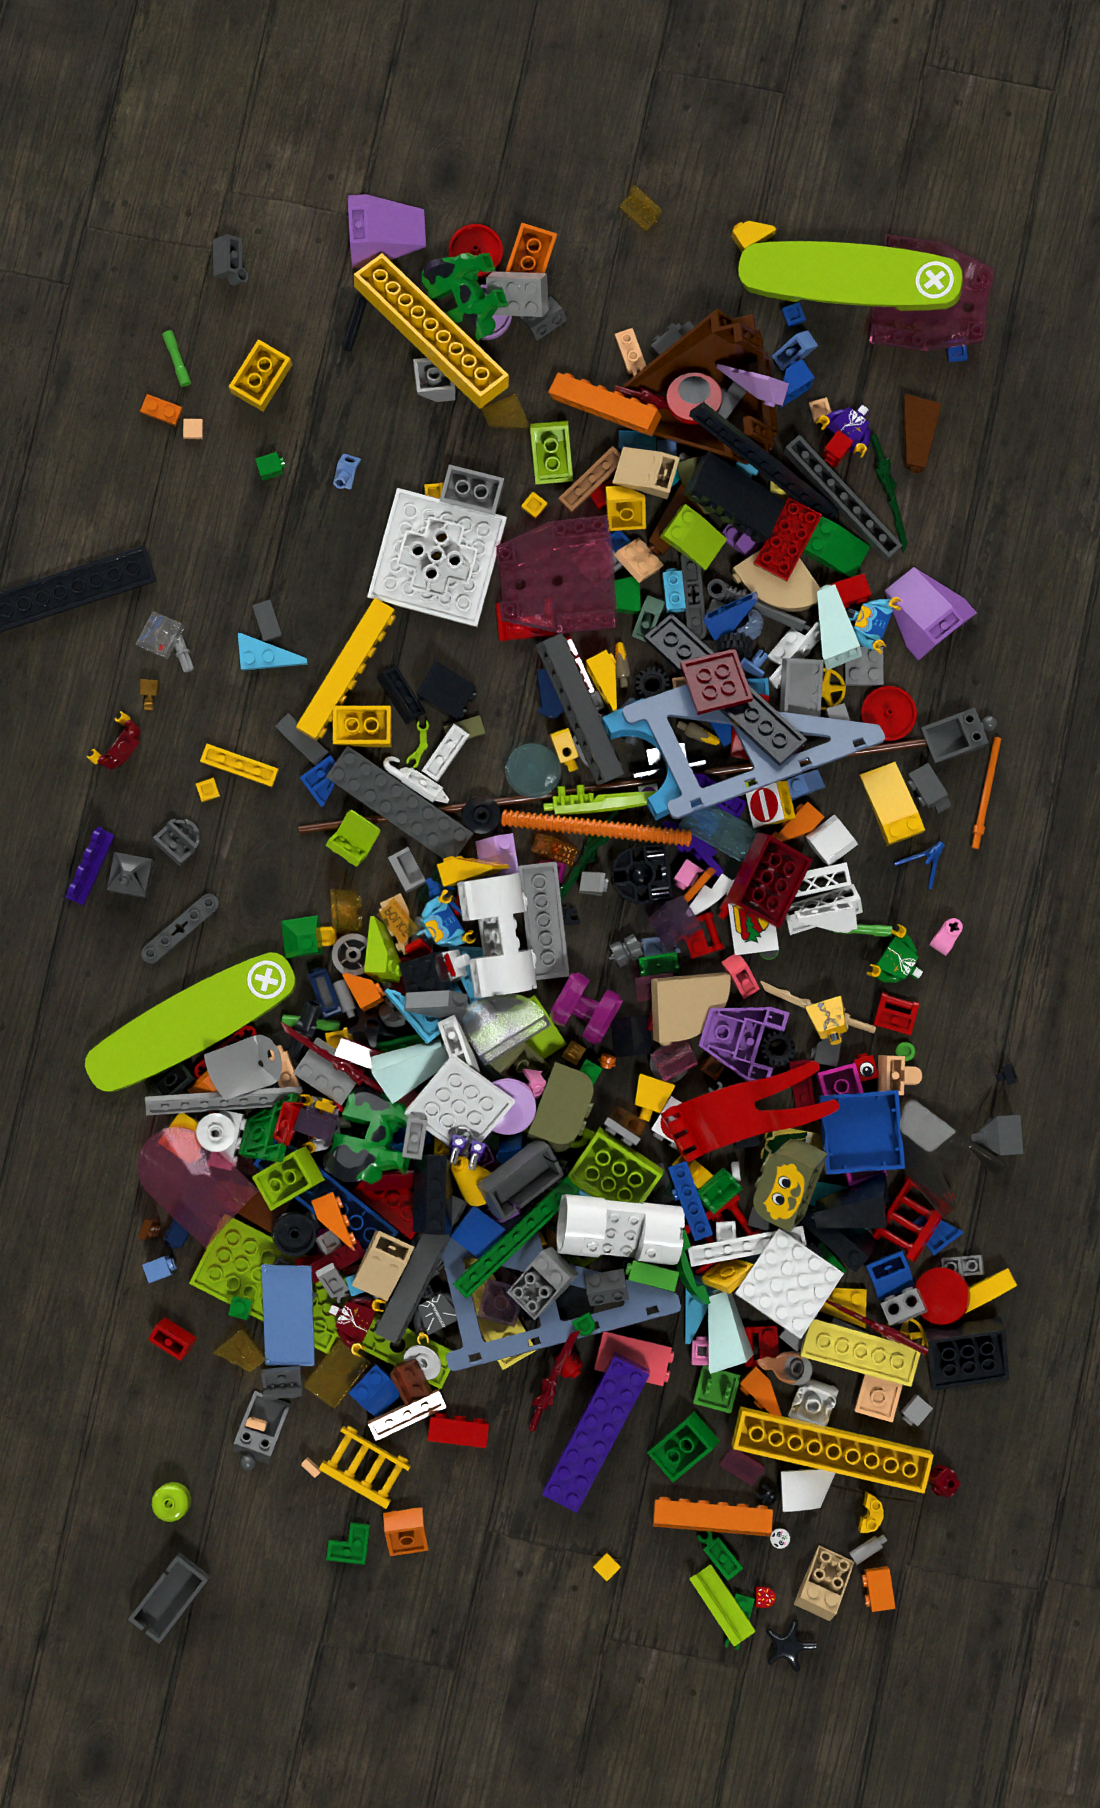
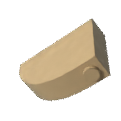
(791, 596)
(684, 1002)

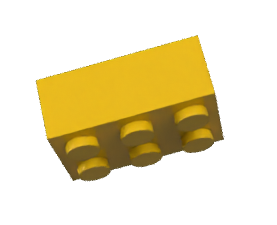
(260, 375)

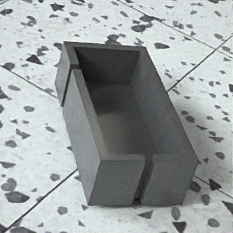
(520, 1179)
(169, 1597)

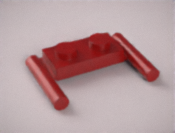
(511, 631)

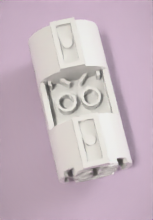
(502, 966)
(620, 1229)

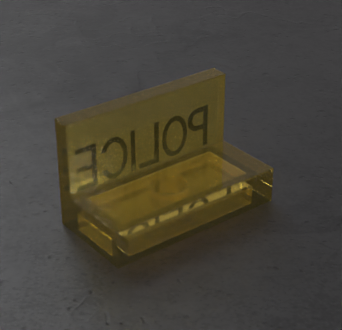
(641, 208)
(398, 921)

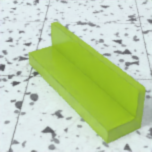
(722, 1605)

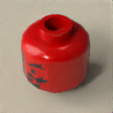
(571, 1366)

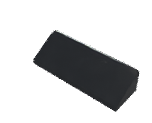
(400, 694)

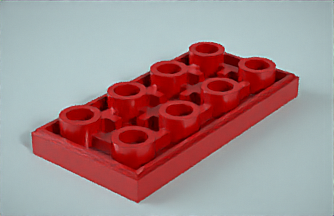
(788, 539)

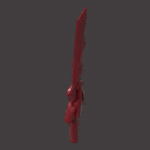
(644, 396)
(339, 1064)
(888, 1332)
(545, 1399)

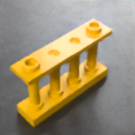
(364, 1486)

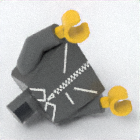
(433, 1313)

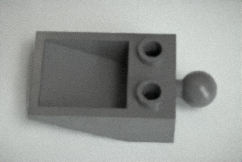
(955, 735)
(275, 1414)

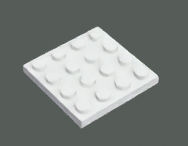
(460, 1103)
(789, 1283)

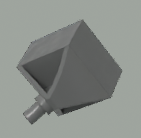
(131, 875)
(1001, 1135)

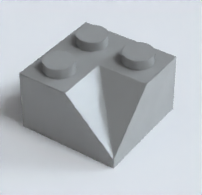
(432, 382)

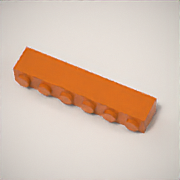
(605, 404)
(711, 1517)

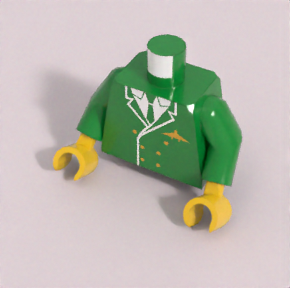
(897, 959)

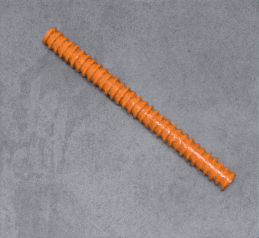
(596, 828)

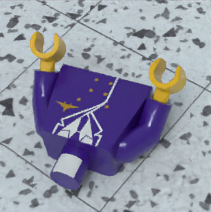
(851, 424)

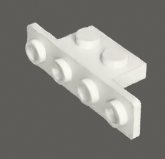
(793, 646)

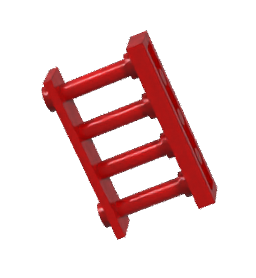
(733, 1206)
(923, 1233)

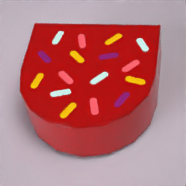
(764, 1597)

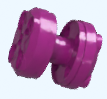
(575, 1002)

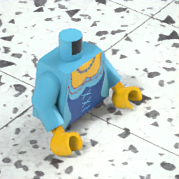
(872, 621)
(441, 924)

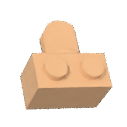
(894, 1074)

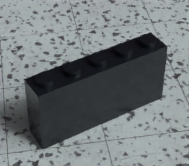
(734, 497)

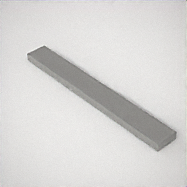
(214, 1101)

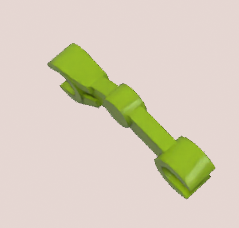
(422, 746)

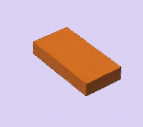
(699, 884)

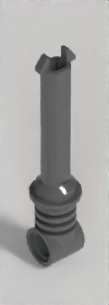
(729, 595)

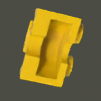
(874, 1515)

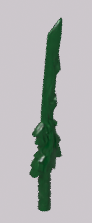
(883, 472)
(588, 856)

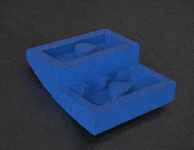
(477, 1232)

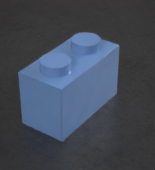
(159, 1268)

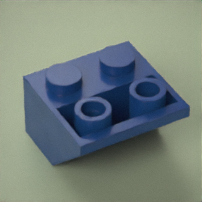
(889, 1275)

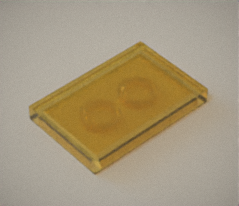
(336, 1374)

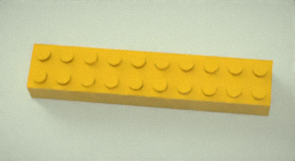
(431, 331)
(832, 1450)

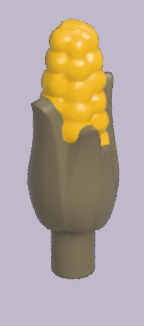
(622, 667)
(699, 733)

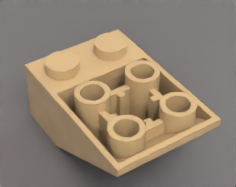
(646, 471)
(382, 1265)
(824, 1583)

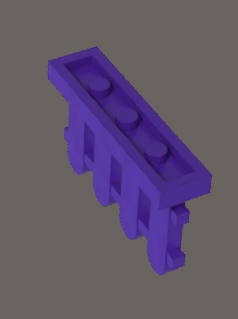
(90, 866)

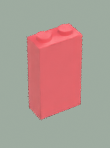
(643, 1352)

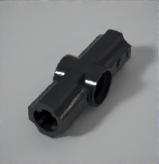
(305, 1026)

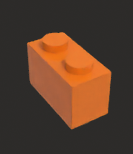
(879, 1589)

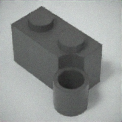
(228, 259)
(672, 334)
(731, 400)
(928, 788)

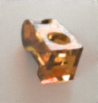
(628, 1121)

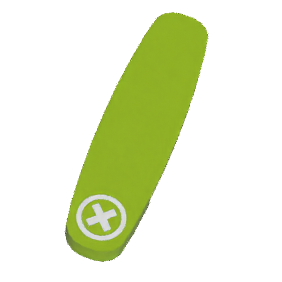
(851, 275)
(190, 1022)

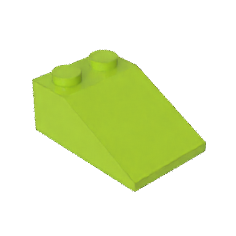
(551, 452)
(693, 536)
(381, 955)
(288, 1178)

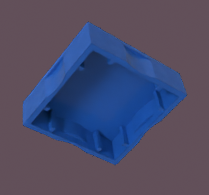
(863, 1133)

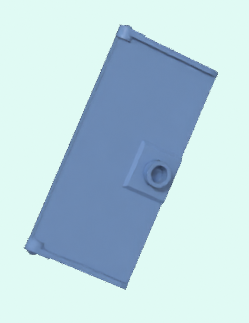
(288, 1315)

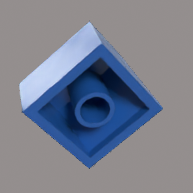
(799, 380)
(375, 1391)

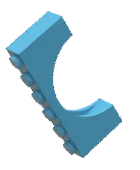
(618, 727)

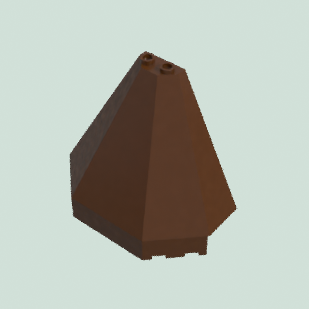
(709, 343)

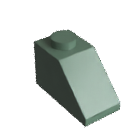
(648, 617)

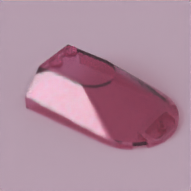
(192, 1183)

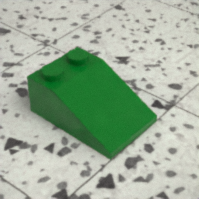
(836, 548)
(683, 1447)

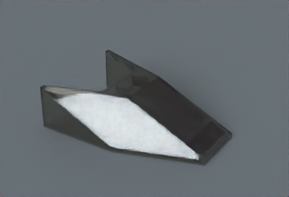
(929, 1146)

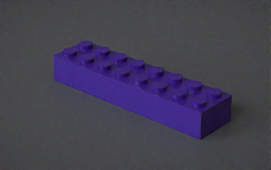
(595, 1432)

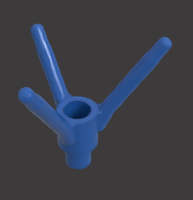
(932, 855)
(435, 889)

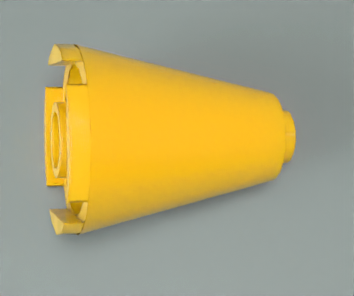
(468, 1179)

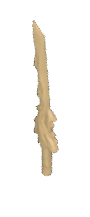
(785, 994)

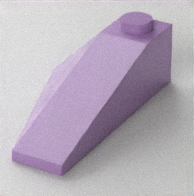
(762, 387)
(499, 850)

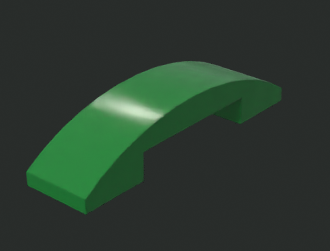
(697, 1291)

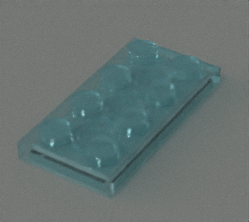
(720, 830)

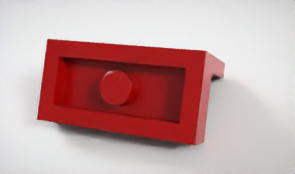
(286, 1121)

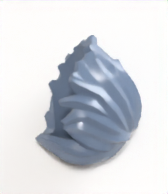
(750, 625)

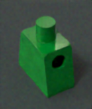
(628, 596)

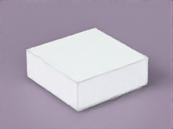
(725, 1230)

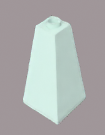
(837, 633)
(407, 1067)
(726, 1333)

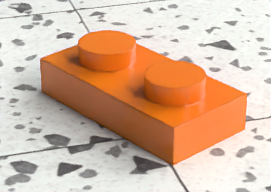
(161, 410)

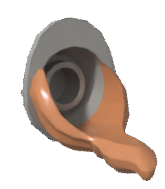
(788, 1367)

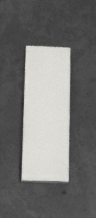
(445, 752)

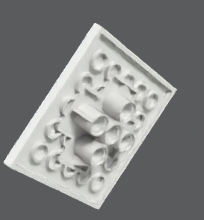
(456, 590)

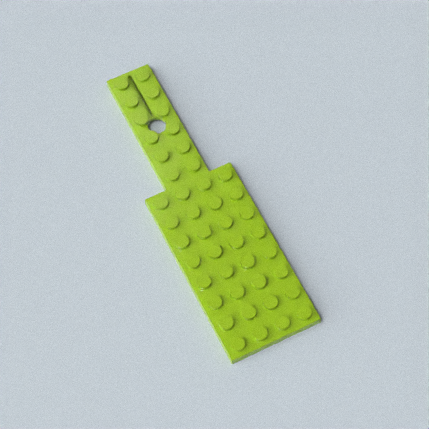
(234, 1268)

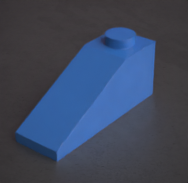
(727, 617)

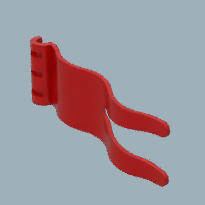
(731, 1113)

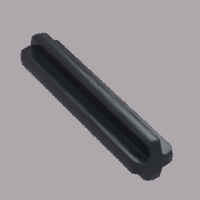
(354, 324)

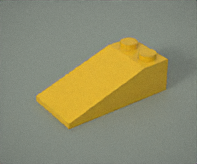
(892, 804)

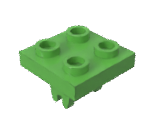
(716, 1389)

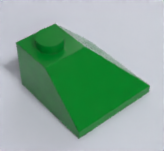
(302, 937)

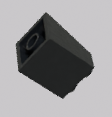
(446, 691)

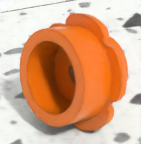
(607, 1061)

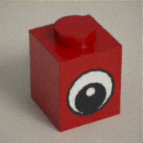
(865, 1067)

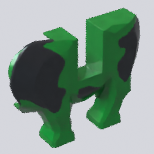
(460, 277)
(367, 1158)

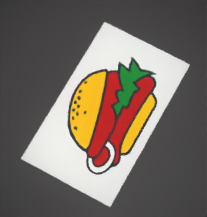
(751, 934)

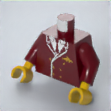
(122, 747)
(355, 1320)

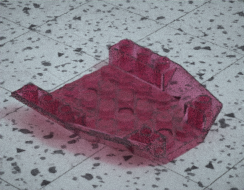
(942, 327)
(566, 550)

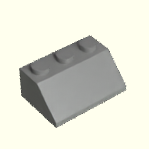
(472, 489)
(323, 1076)

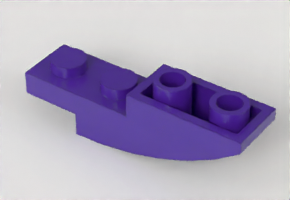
(702, 850)

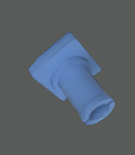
(346, 471)
(754, 665)

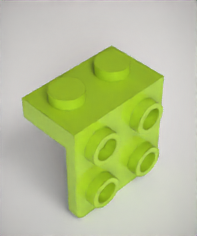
(354, 838)

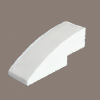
(708, 897)

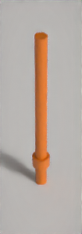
(979, 828)

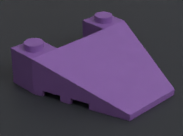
(735, 1036)

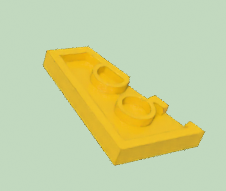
(850, 1298)

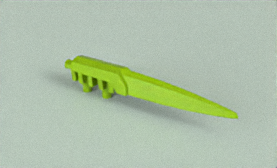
(586, 803)

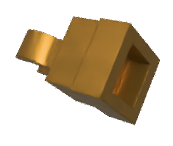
(149, 688)
(574, 1052)

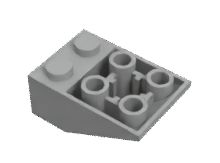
(542, 1282)

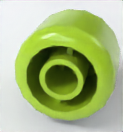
(171, 1494)

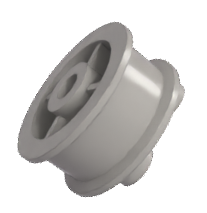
(342, 950)

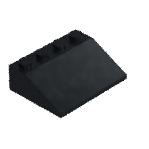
(967, 1353)

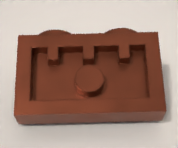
(410, 1381)

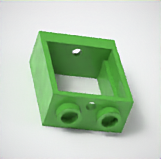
(652, 1275)

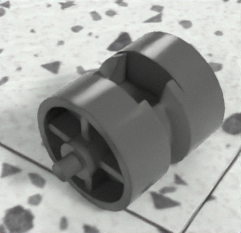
(627, 950)

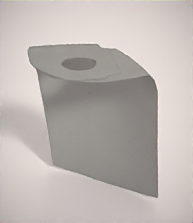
(237, 1070)

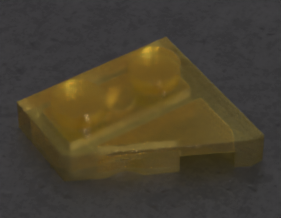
(506, 414)
(241, 1351)

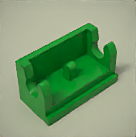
(658, 964)
(718, 1190)

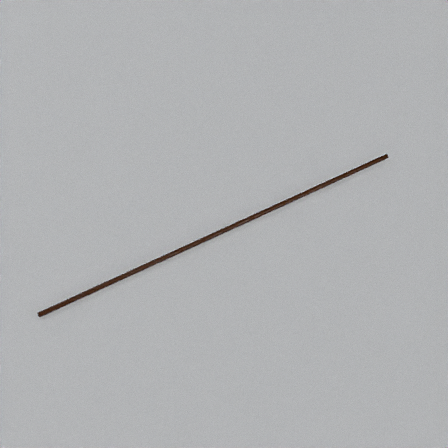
(617, 785)

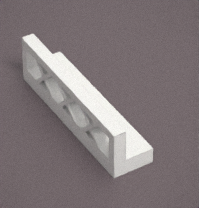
(825, 872)
(795, 926)

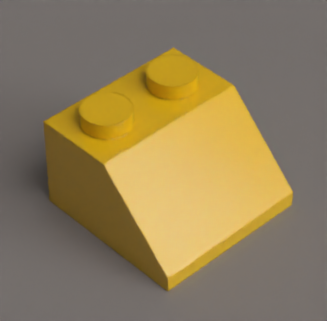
(625, 508)

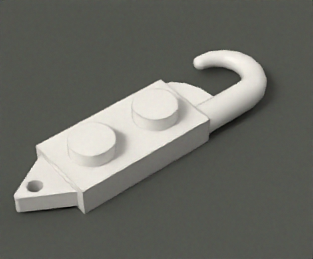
(416, 781)

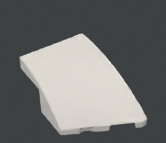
(804, 1488)

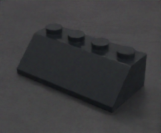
(433, 1194)

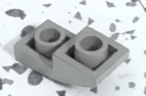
(965, 1264)

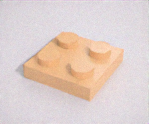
(639, 560)
(878, 1398)

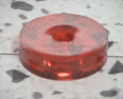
(352, 1268)

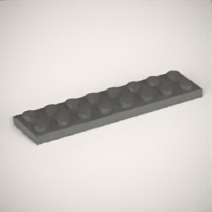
(399, 804)

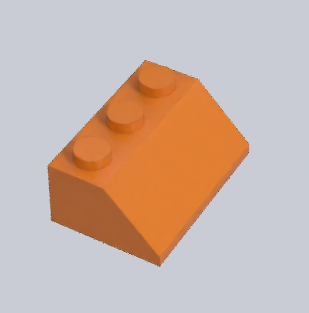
(531, 250)
(365, 991)

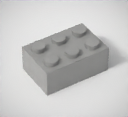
(524, 292)

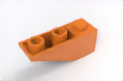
(806, 820)
(330, 1215)
(760, 1387)

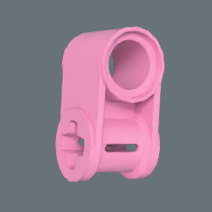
(944, 938)

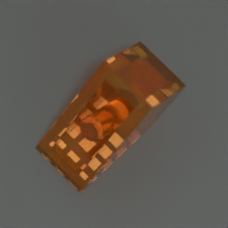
(554, 849)

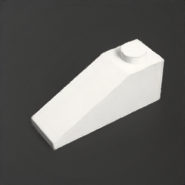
(834, 917)
(456, 1041)

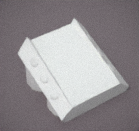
(831, 840)
(814, 1402)

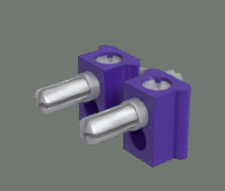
(475, 1149)

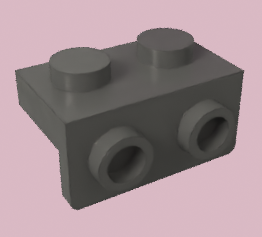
(543, 325)
(606, 1287)
(282, 1382)

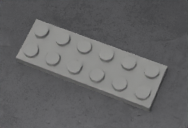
(545, 919)

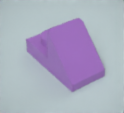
(740, 541)

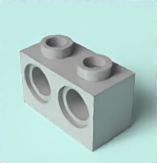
(905, 1311)

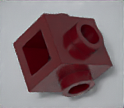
(943, 1481)

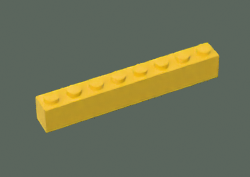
(346, 668)

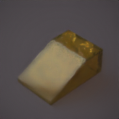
(345, 911)

